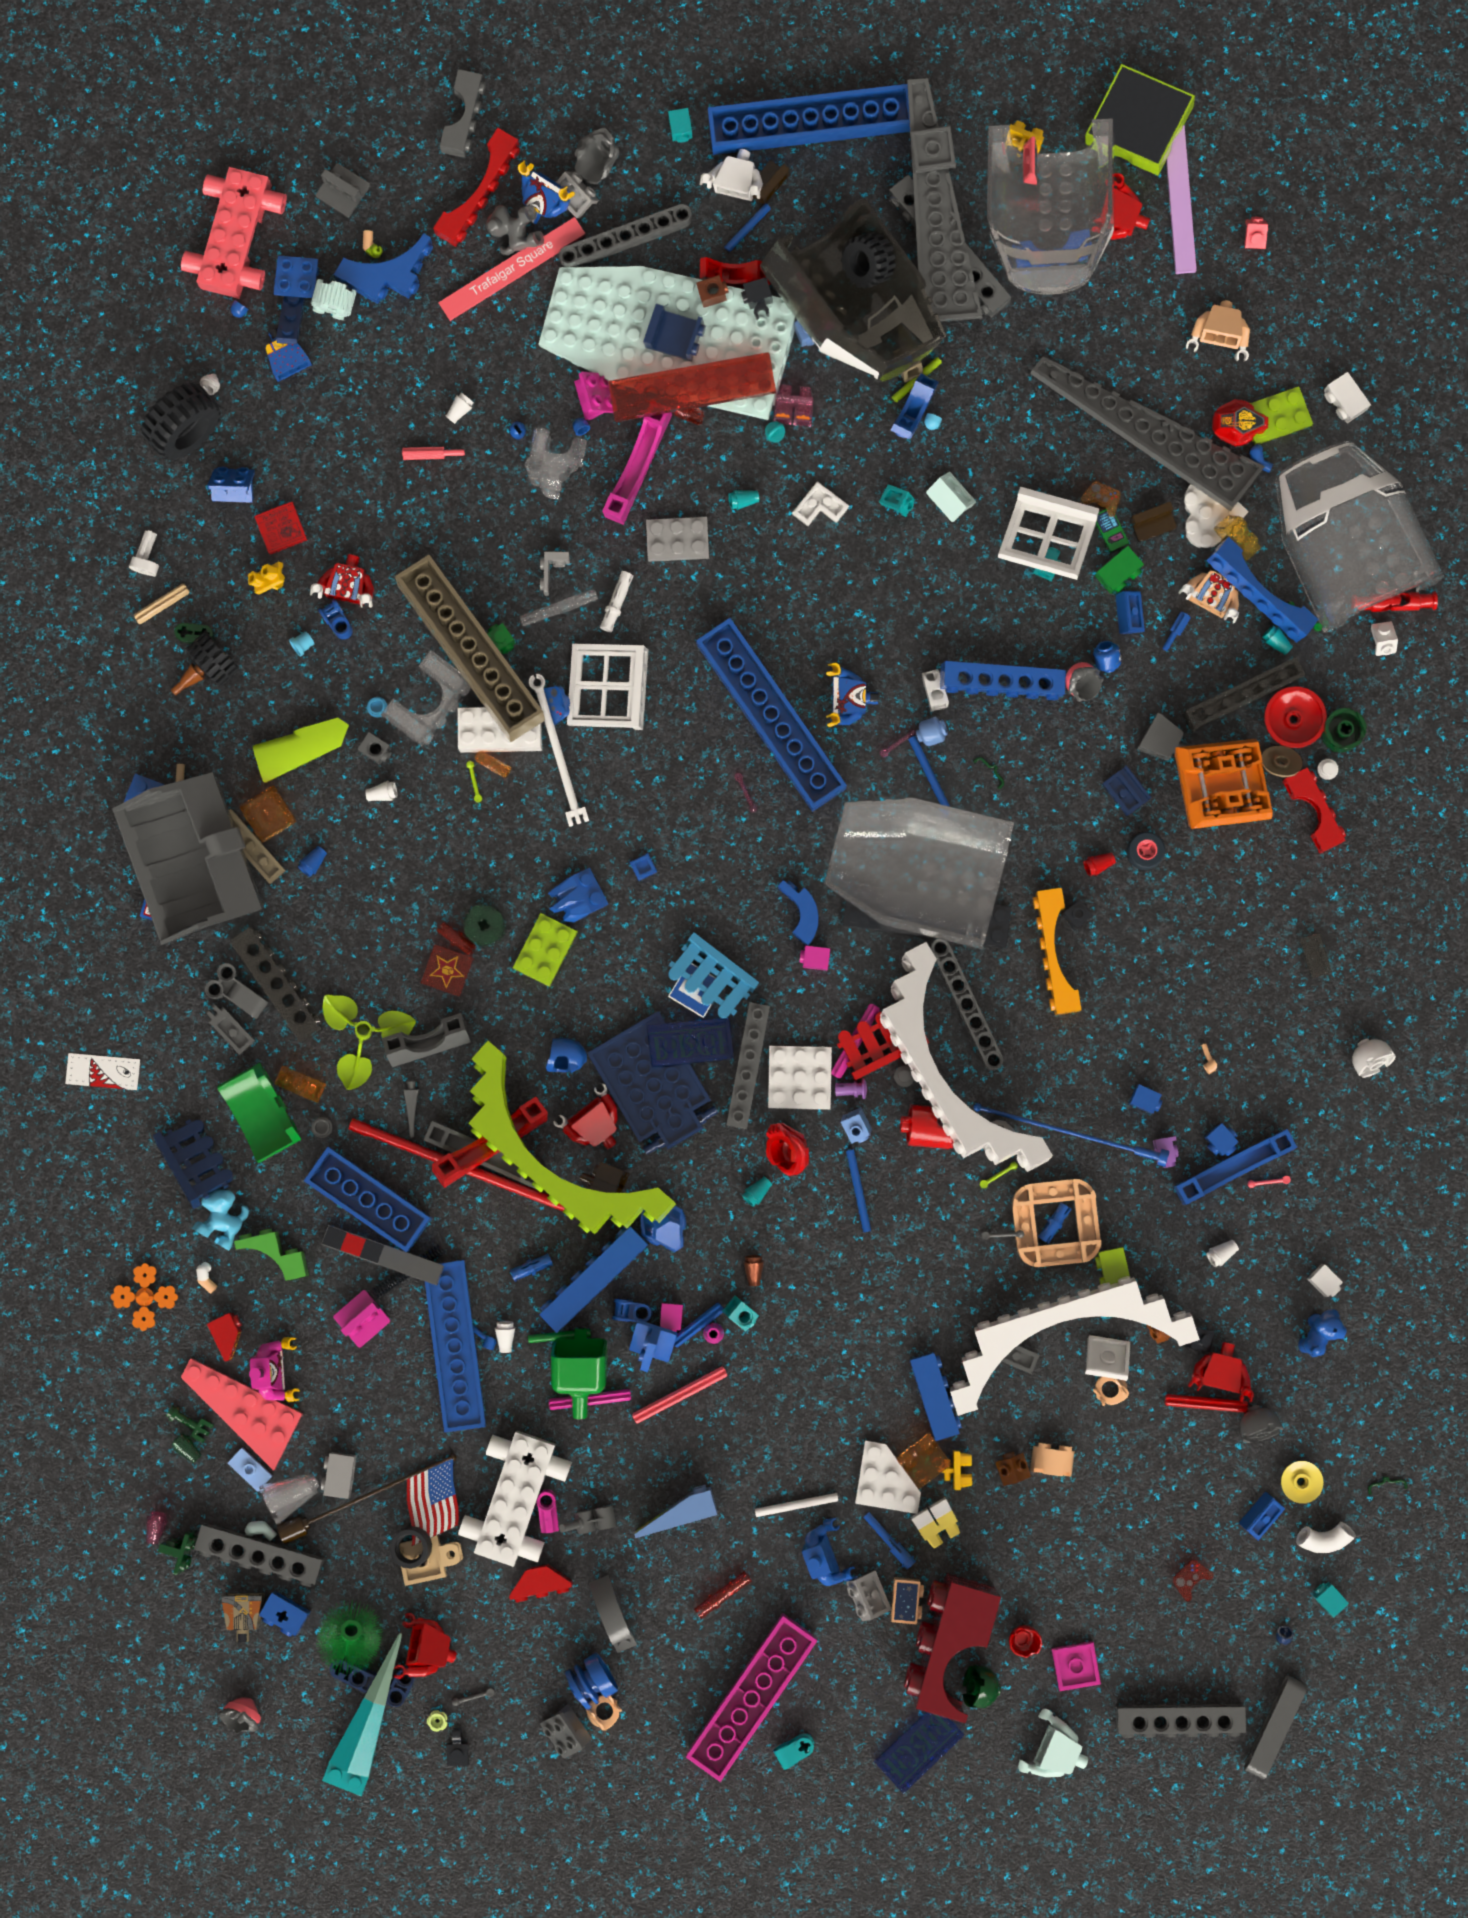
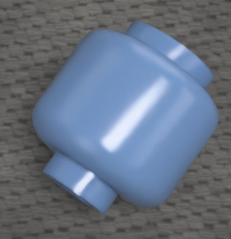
(932, 731)

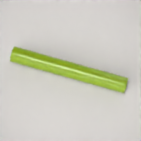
(908, 386)

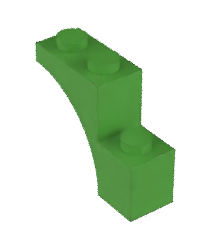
(292, 1264)

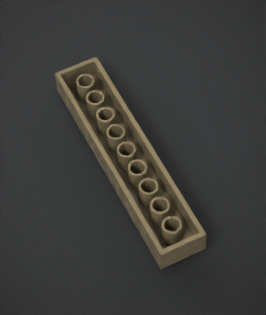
(470, 648)

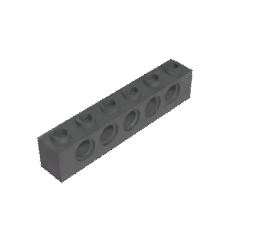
(748, 1065)
(312, 1563)
(1127, 1713)

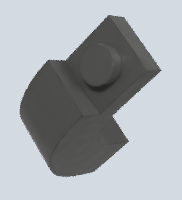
(612, 1614)

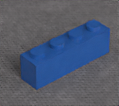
(934, 1396)

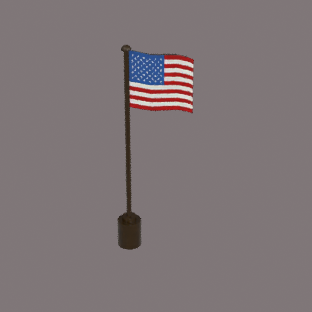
(429, 1500)

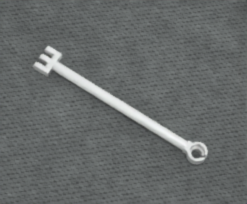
(575, 810)

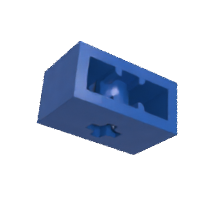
(296, 1614)

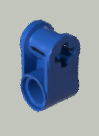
(334, 618)
(630, 1310)

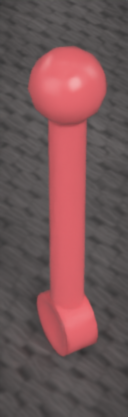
(1285, 1179)

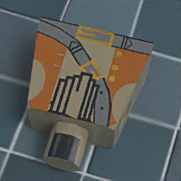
(242, 1612)

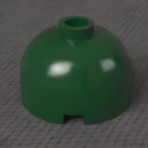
(981, 1687)

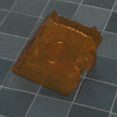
(267, 814)

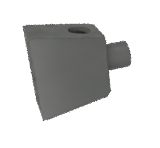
(1161, 738)

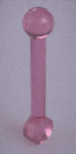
(884, 752)
(738, 777)

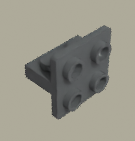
(342, 189)
(566, 1732)

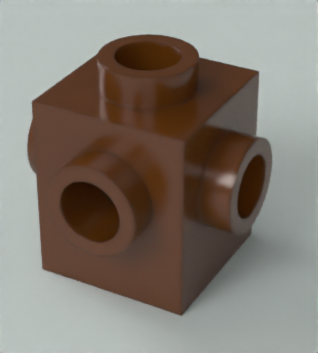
(1013, 1468)

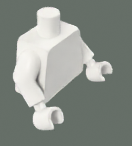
(735, 177)

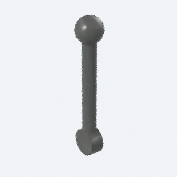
(986, 1235)
(490, 1692)

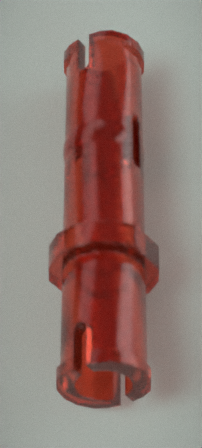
(715, 1600)

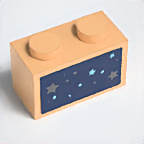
(906, 1600)

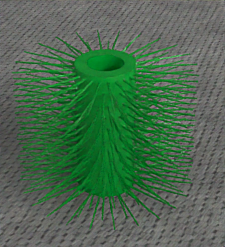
(347, 1639)

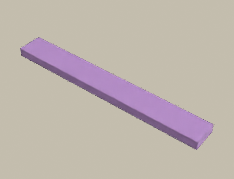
(1180, 206)

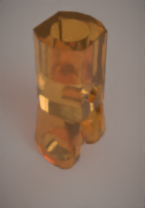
(493, 764)

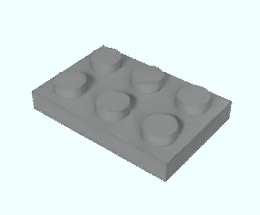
(677, 539)

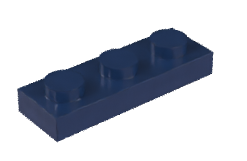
(290, 320)

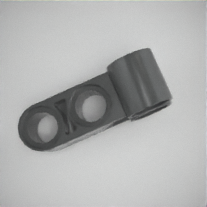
(236, 992)

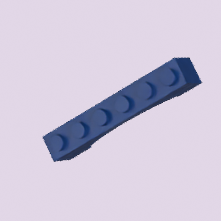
(1230, 563)
(1235, 1166)

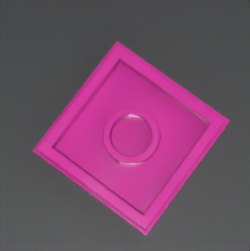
(1076, 1666)

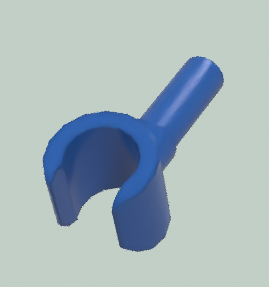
(489, 1342)

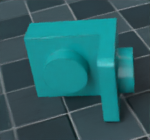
(897, 500)

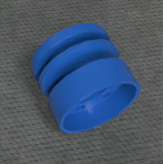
(591, 1681)

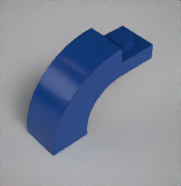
(808, 911)

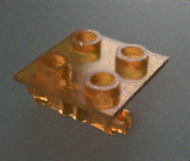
(923, 1461)

